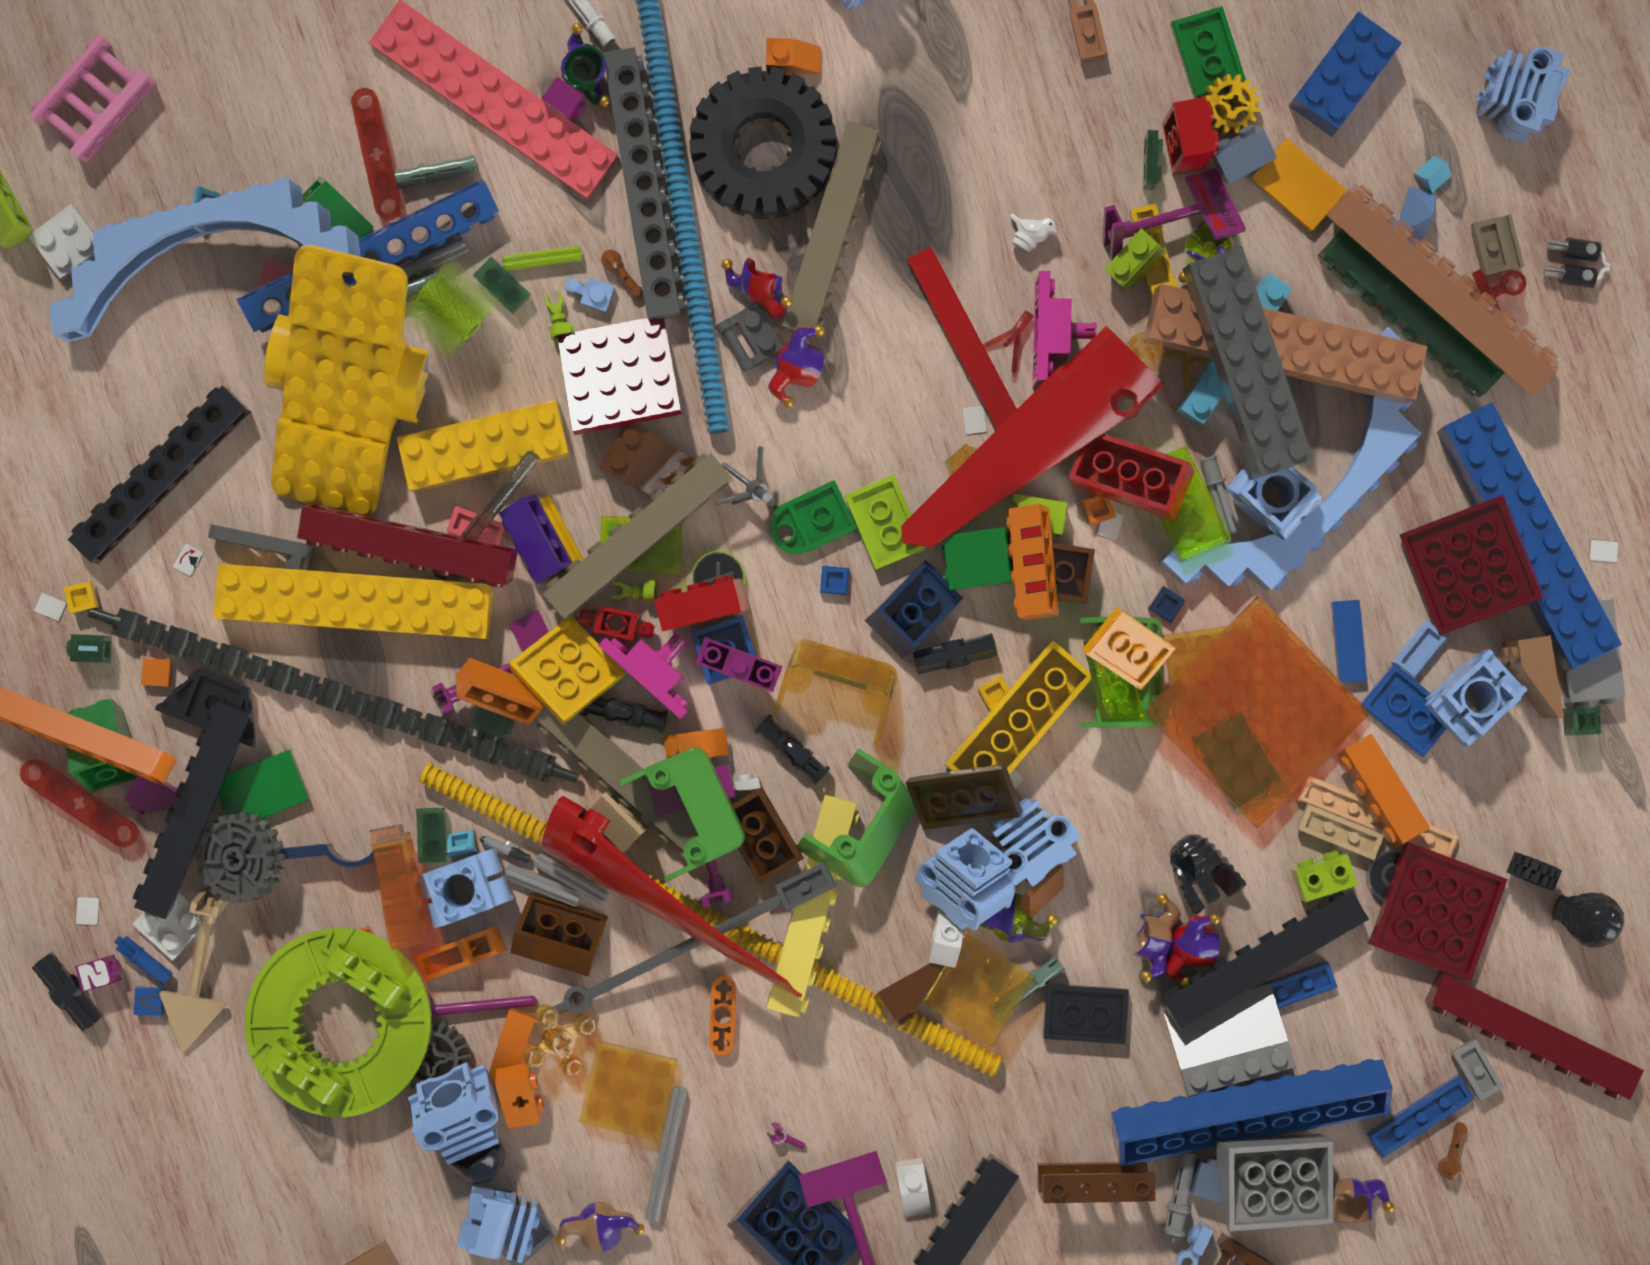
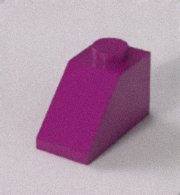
(150, 796)

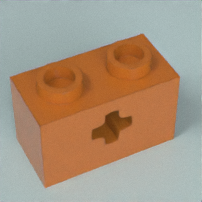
(518, 1095)

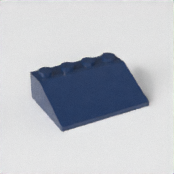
(786, 1231)

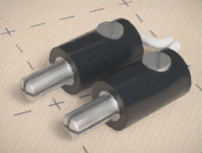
(1580, 250)

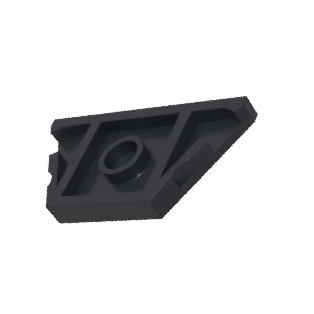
(202, 690)

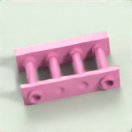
(102, 124)

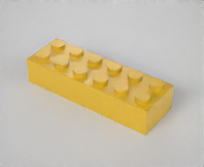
(482, 446)
(1023, 712)

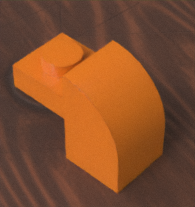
(712, 741)

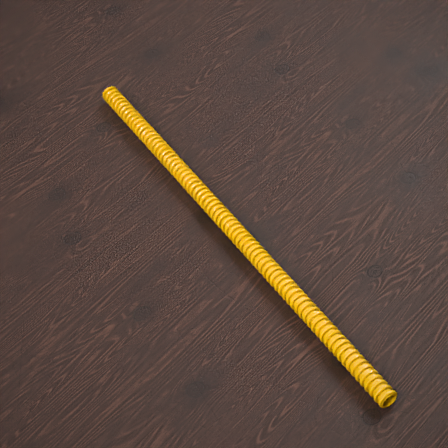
(740, 935)

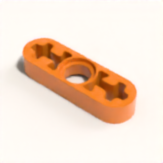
(729, 1035)

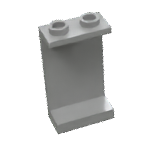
(1600, 677)

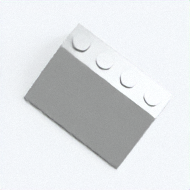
(1233, 1043)
(1276, 1181)

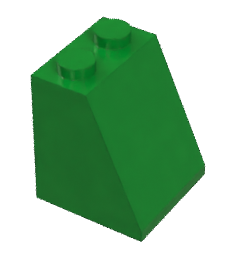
(340, 210)
(978, 559)
(91, 772)

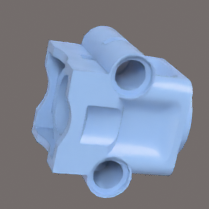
(1298, 499)

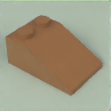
(1534, 667)

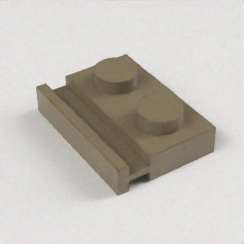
(1497, 245)

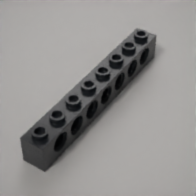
(213, 433)

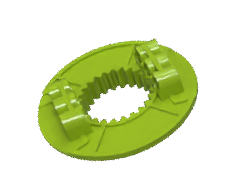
(279, 1044)

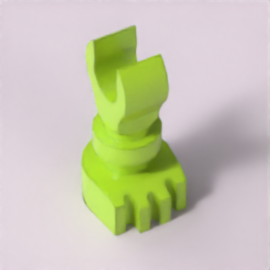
(558, 318)
(648, 592)

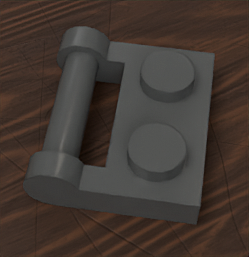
(758, 333)

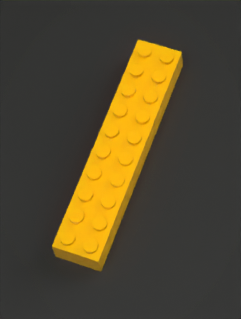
(353, 601)

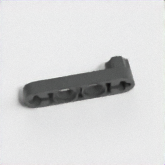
(298, 553)

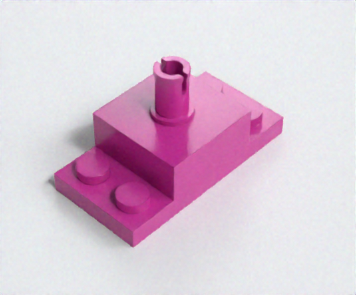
(1053, 329)
(652, 669)

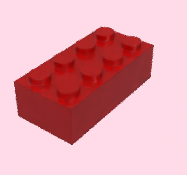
(1132, 475)

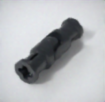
(623, 713)
(801, 757)

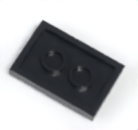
(1085, 1013)

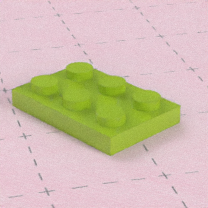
(879, 513)

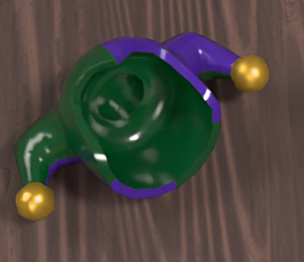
(584, 67)

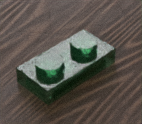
(1151, 170)
(502, 285)
(431, 835)

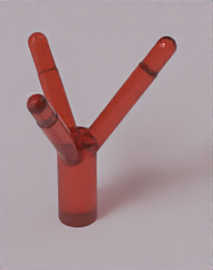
(1013, 333)

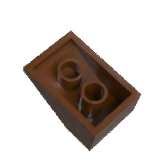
(644, 460)

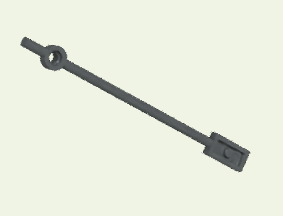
(791, 894)

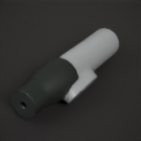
(509, 849)

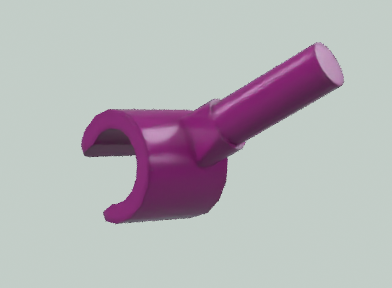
(782, 1136)

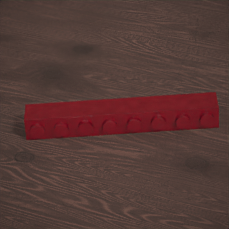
(407, 544)
(1534, 1035)

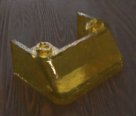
(817, 659)

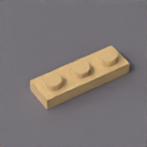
(1340, 832)

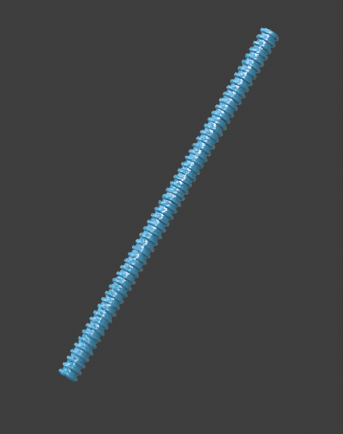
(683, 215)

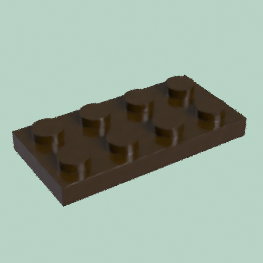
(964, 797)

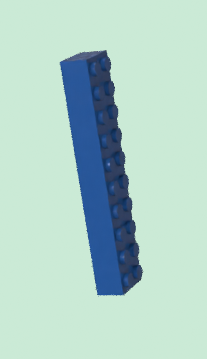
(1494, 467)
(1251, 1111)

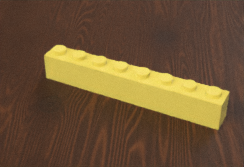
(810, 919)

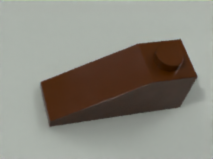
(905, 996)

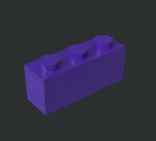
(535, 538)

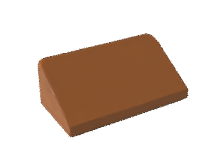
(1042, 892)

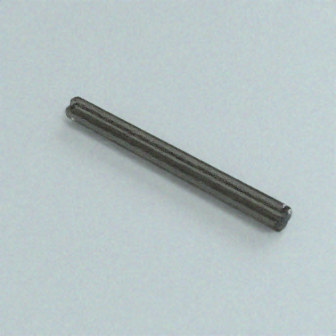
(499, 498)

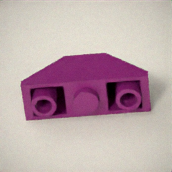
(738, 664)

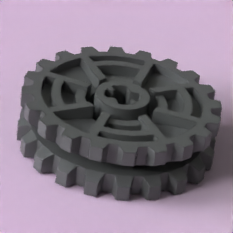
(240, 857)

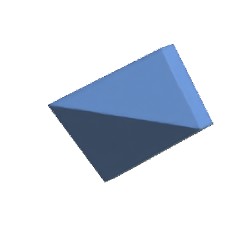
(1418, 210)

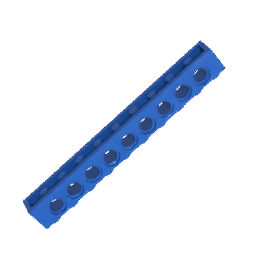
(377, 241)

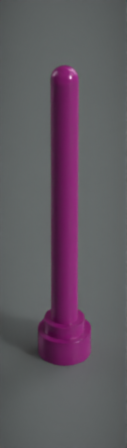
(483, 1005)

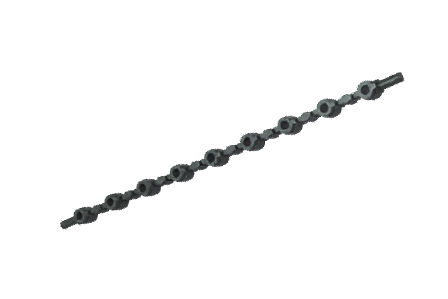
(333, 694)

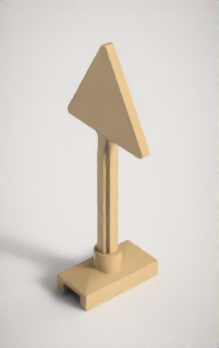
(191, 1013)

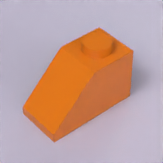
(793, 56)

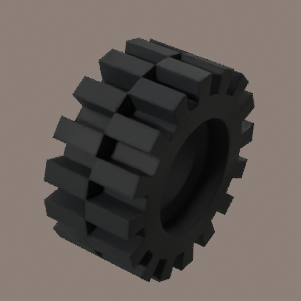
(1534, 871)

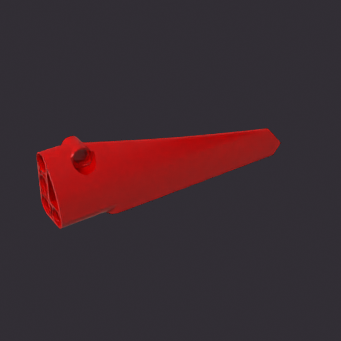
(1052, 424)
(578, 840)

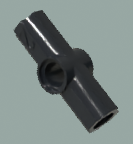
(955, 653)
(66, 991)

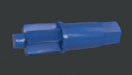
(143, 960)

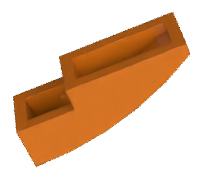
(460, 953)
(513, 1040)

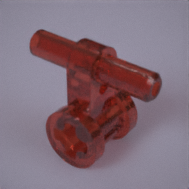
(1500, 288)

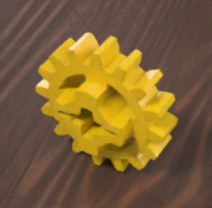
(1234, 92)

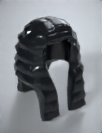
(1201, 864)
(1590, 918)

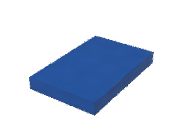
(1400, 707)

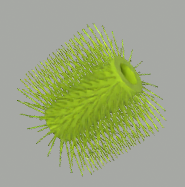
(450, 309)

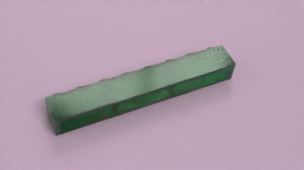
(1410, 314)

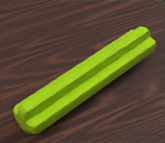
(542, 258)

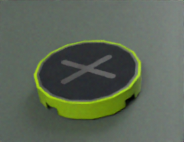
(717, 565)

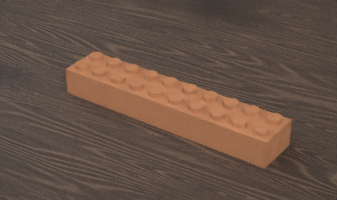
(1445, 289)
(1305, 347)

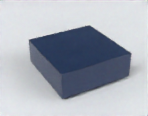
(1166, 604)

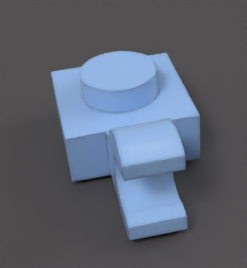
(594, 293)
(1198, 1240)

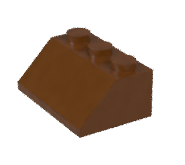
(767, 842)
(558, 934)

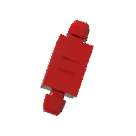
(588, 618)

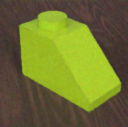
(1056, 508)

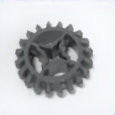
(446, 1056)

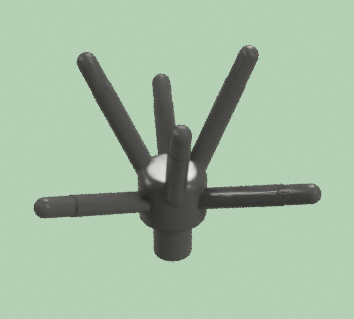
(754, 489)

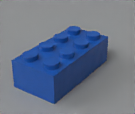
(1345, 74)

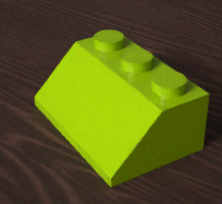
(13, 221)

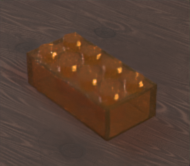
(397, 890)

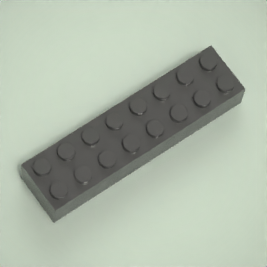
(1247, 363)

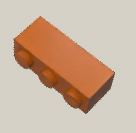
(496, 691)

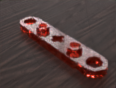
(373, 135)
(95, 815)

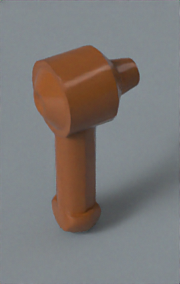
(612, 261)
(1449, 1166)

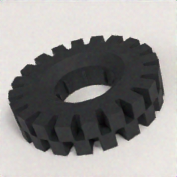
(753, 97)

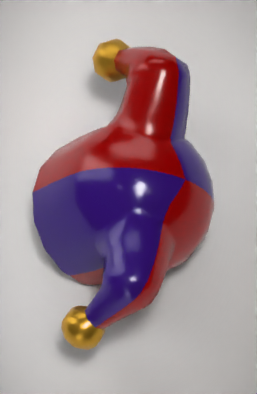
(758, 287)
(797, 364)
(1193, 945)

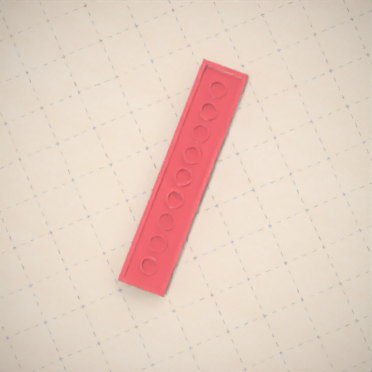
(493, 99)

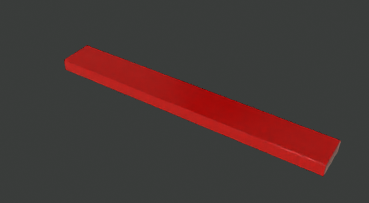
(962, 336)

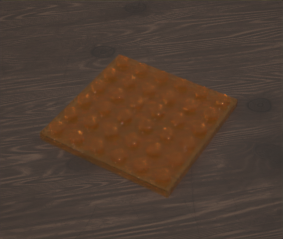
(1257, 712)

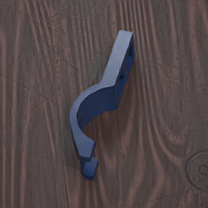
(324, 849)

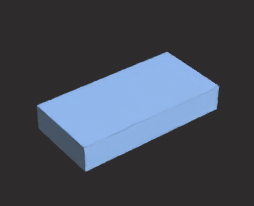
(1419, 649)

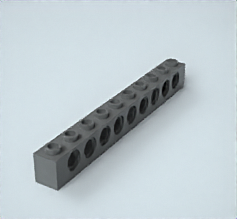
(617, 65)

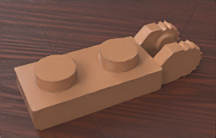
(1087, 31)

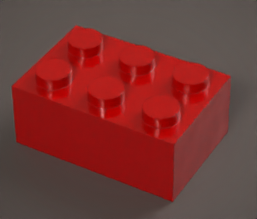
(1190, 135)
(701, 602)

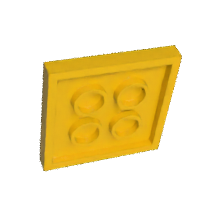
(566, 670)

